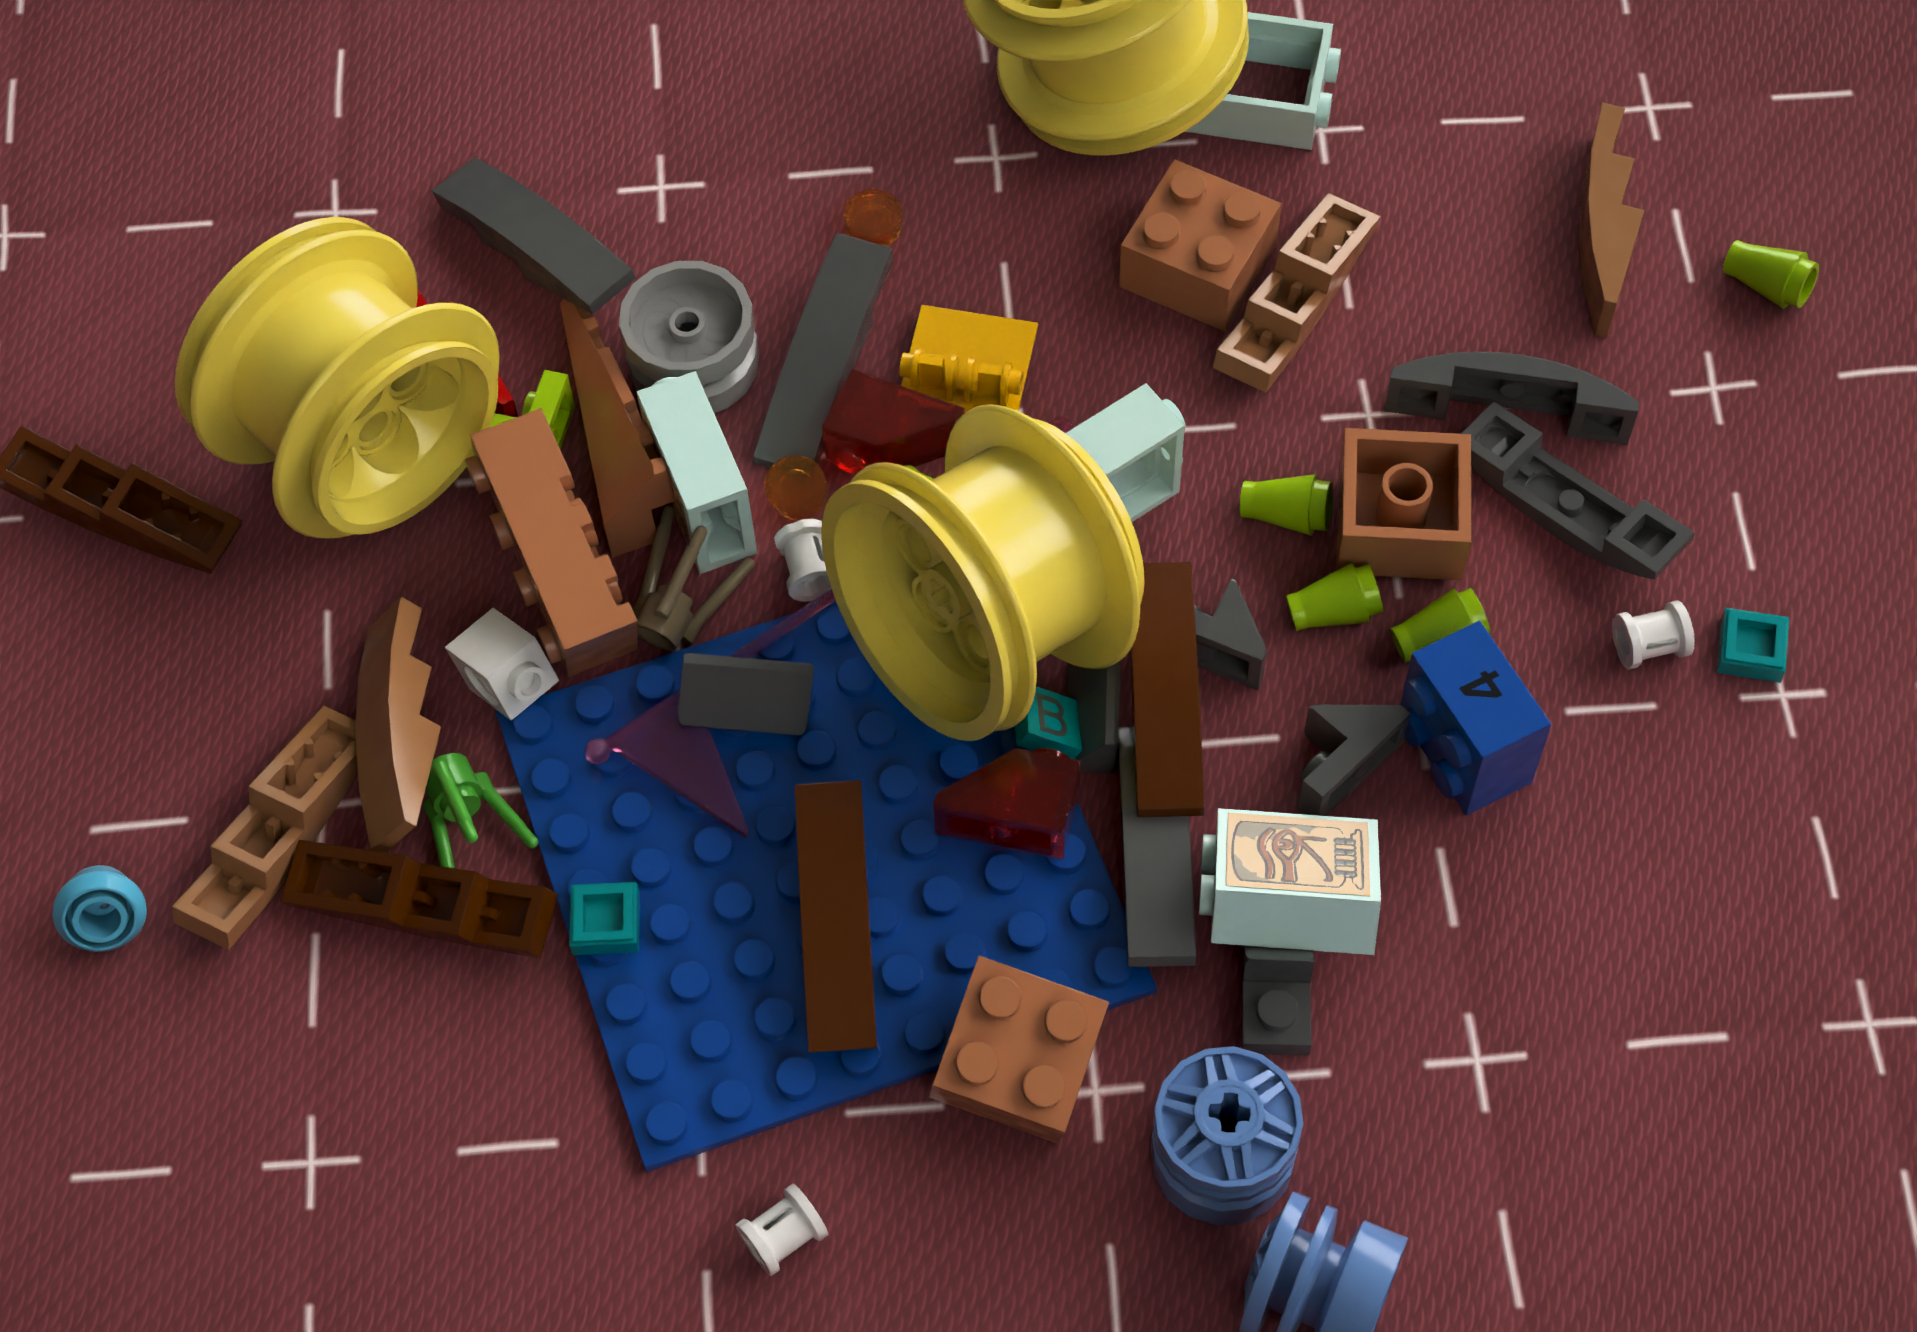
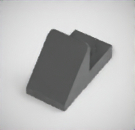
(1230, 640)
(1352, 747)
(1276, 1000)

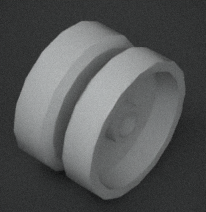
(691, 321)

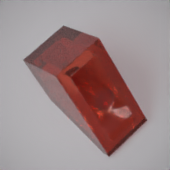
(886, 423)
(1014, 802)

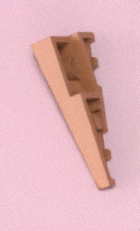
(620, 445)

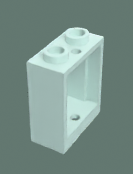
(1288, 44)
(1137, 448)

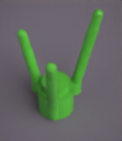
(456, 796)

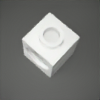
(502, 663)

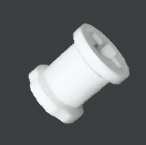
(803, 559)
(1653, 634)
(782, 1229)

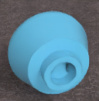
(99, 909)

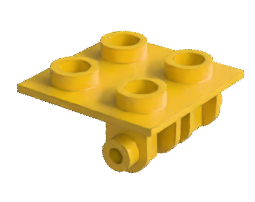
(969, 357)

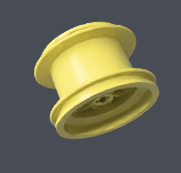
(1113, 70)
(338, 378)
(984, 570)

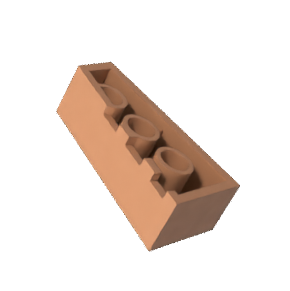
(553, 544)

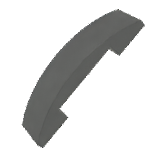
(1518, 382)
(1569, 504)

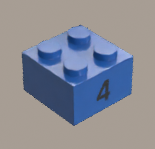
(1473, 718)

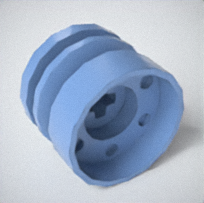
(1216, 1172)
(1317, 1279)

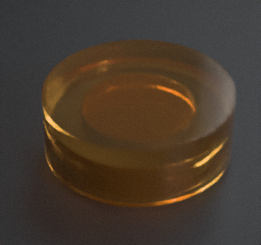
(873, 217)
(796, 487)

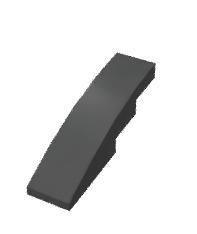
(535, 234)
(824, 348)
(1154, 877)

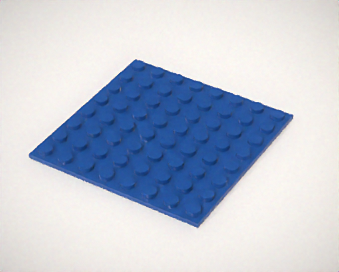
(714, 1002)

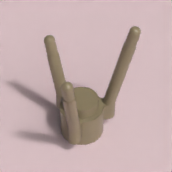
(666, 615)

